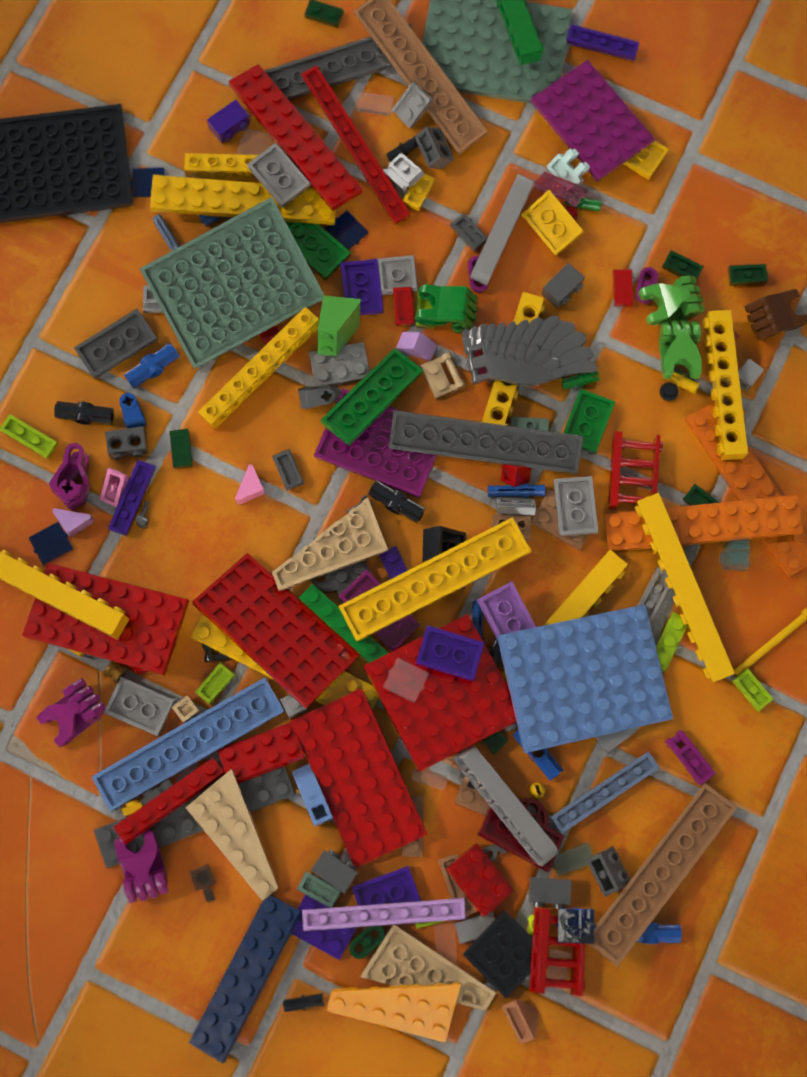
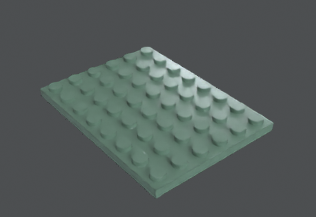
(478, 56)
(232, 283)

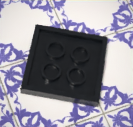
(502, 953)

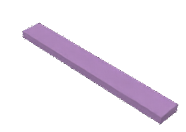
(384, 914)

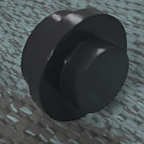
(668, 391)

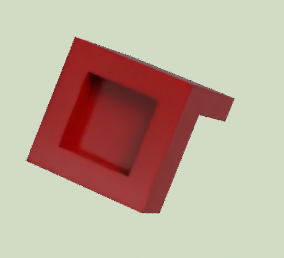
(515, 475)

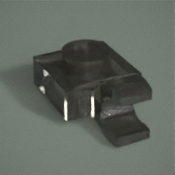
(202, 880)

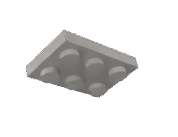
(278, 175)
(345, 368)
(575, 506)
(139, 706)

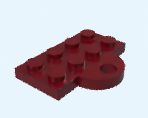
(497, 833)

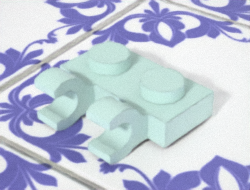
(561, 167)

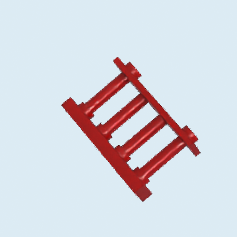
(618, 461)
(541, 961)

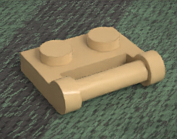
(437, 379)

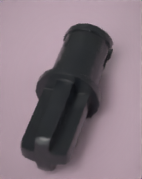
(405, 148)
(303, 1002)

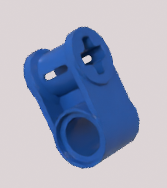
(132, 414)

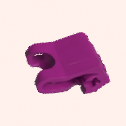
(62, 481)
(73, 712)
(142, 870)

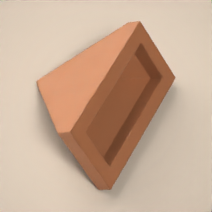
(522, 1019)

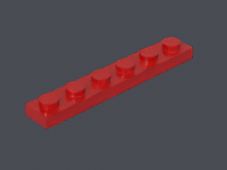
(168, 801)

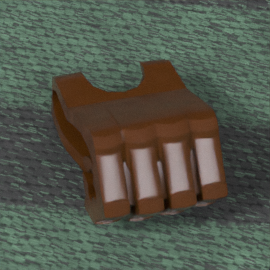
(774, 315)

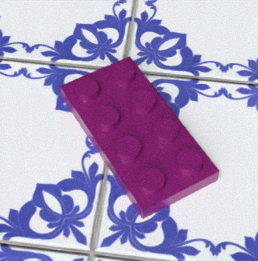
(393, 634)

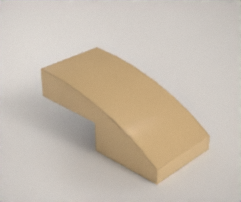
(186, 709)

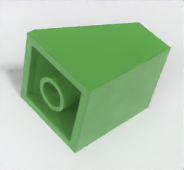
(337, 323)

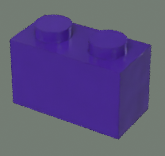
(228, 121)

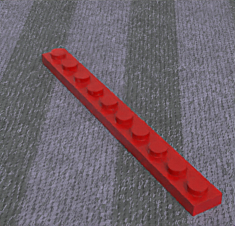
(355, 145)

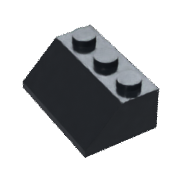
(440, 539)

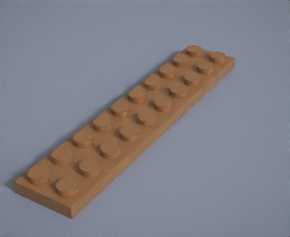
(417, 65)
(661, 874)

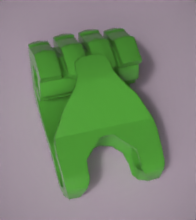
(674, 301)
(679, 346)

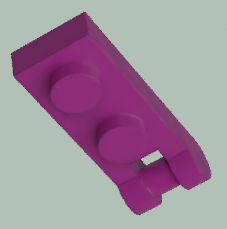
(690, 757)

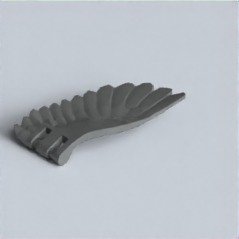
(527, 351)

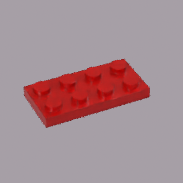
(262, 753)

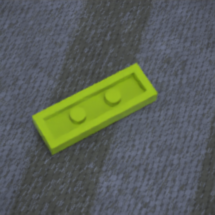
(28, 436)
(670, 640)

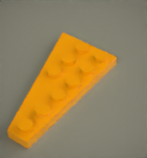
(407, 1008)

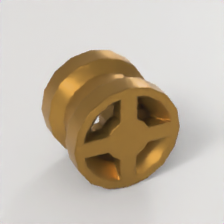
(115, 671)

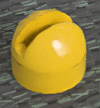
(533, 792)

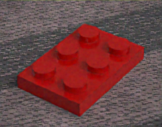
(479, 880)

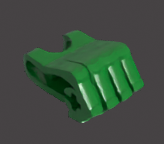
(448, 305)

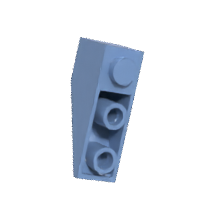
(312, 795)

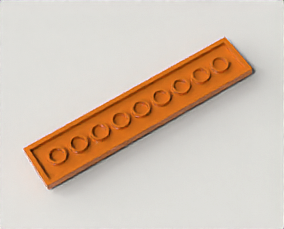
(749, 481)
(711, 523)

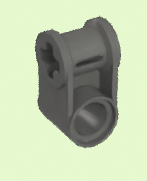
(313, 396)

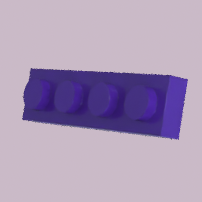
(602, 42)
(132, 498)

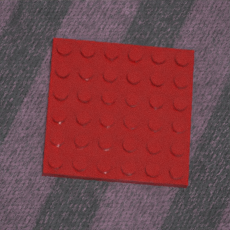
(450, 709)

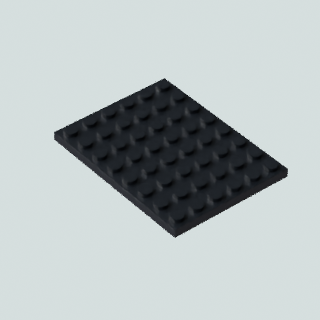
(63, 163)

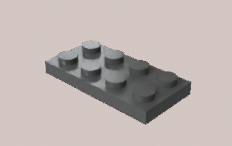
(115, 344)

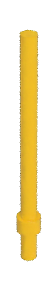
(771, 643)

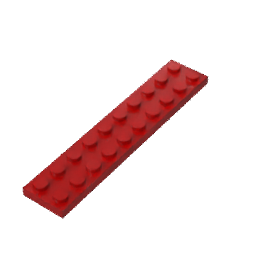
(295, 137)

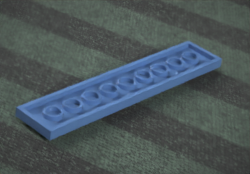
(187, 744)

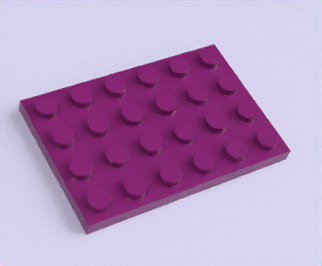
(592, 120)
(374, 460)

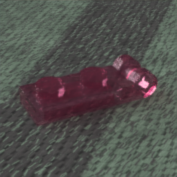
(561, 188)

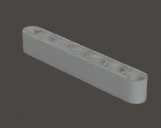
(502, 229)
(506, 805)

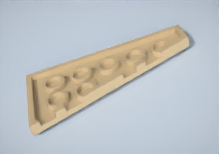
(339, 546)
(231, 827)
(409, 962)

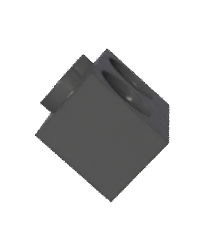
(434, 147)
(126, 437)

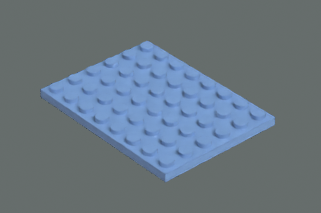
(584, 678)

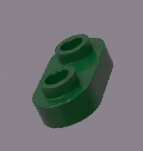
(366, 941)

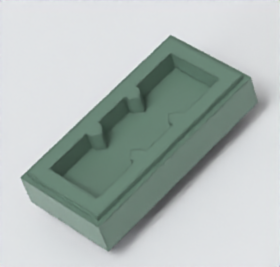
(533, 423)
(319, 889)

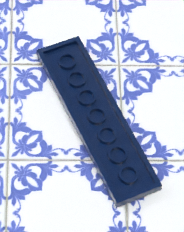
(245, 978)

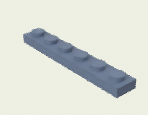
(604, 792)

